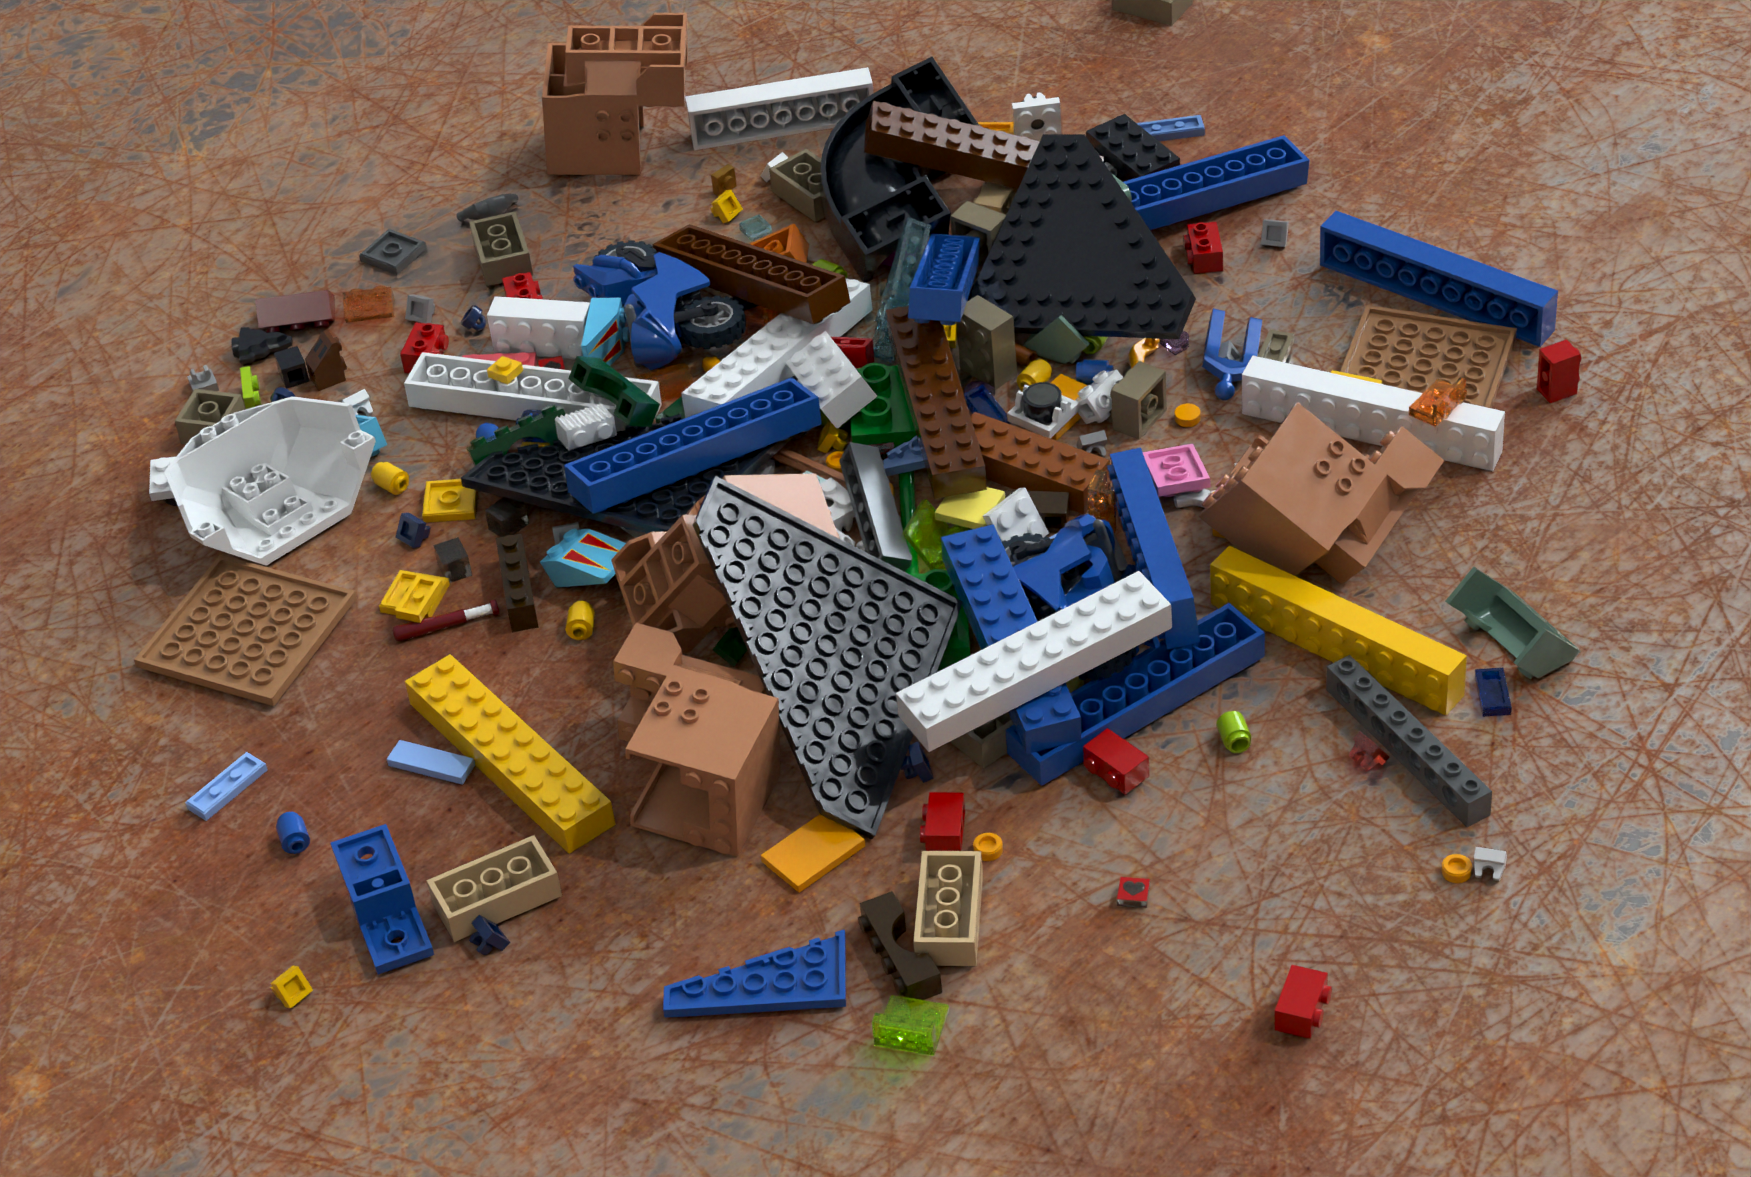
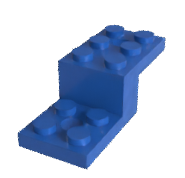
(382, 899)

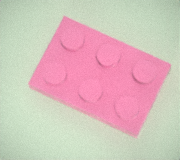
(1177, 470)

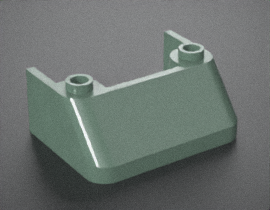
(1058, 342)
(1512, 623)

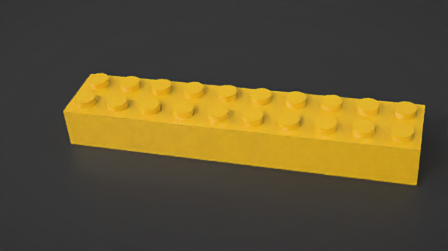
(1339, 628)
(510, 754)

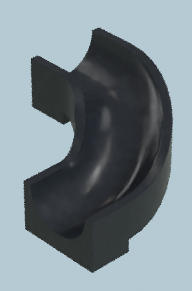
(872, 195)

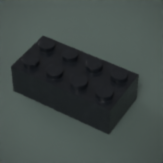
(1130, 148)

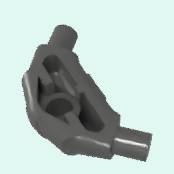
(489, 207)

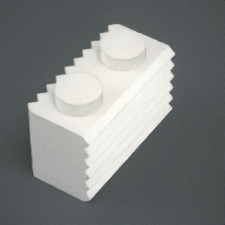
(585, 427)

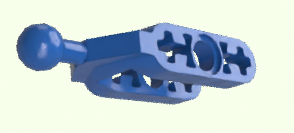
(1227, 369)

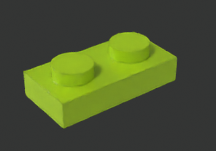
(249, 386)

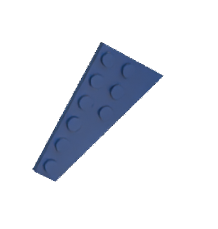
(771, 982)

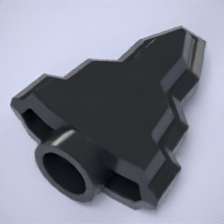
(258, 344)

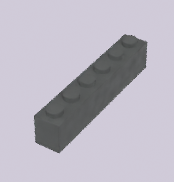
(874, 505)

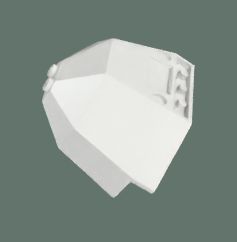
(271, 476)

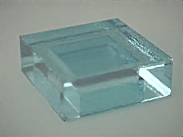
(755, 227)

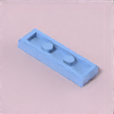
(431, 762)
(226, 786)

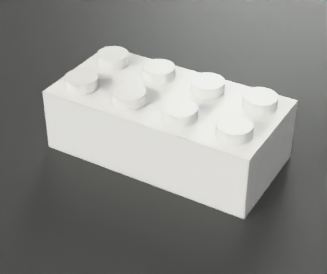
(537, 326)
(832, 378)

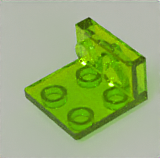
(925, 534)
(910, 1025)

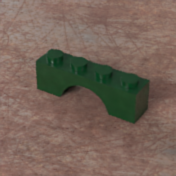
(631, 403)
(540, 426)

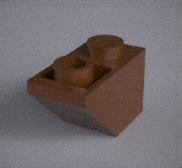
(325, 363)

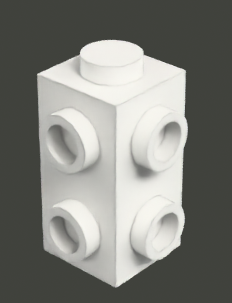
(1095, 398)

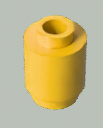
(1034, 373)
(390, 477)
(580, 620)

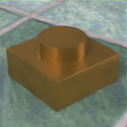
(723, 179)

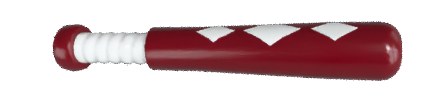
(435, 623)

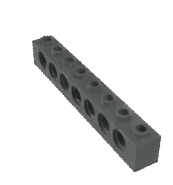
(1409, 741)

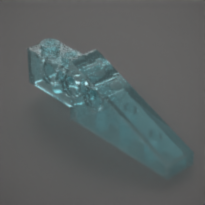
(897, 289)

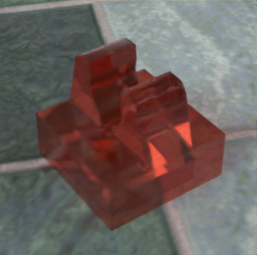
(1366, 747)

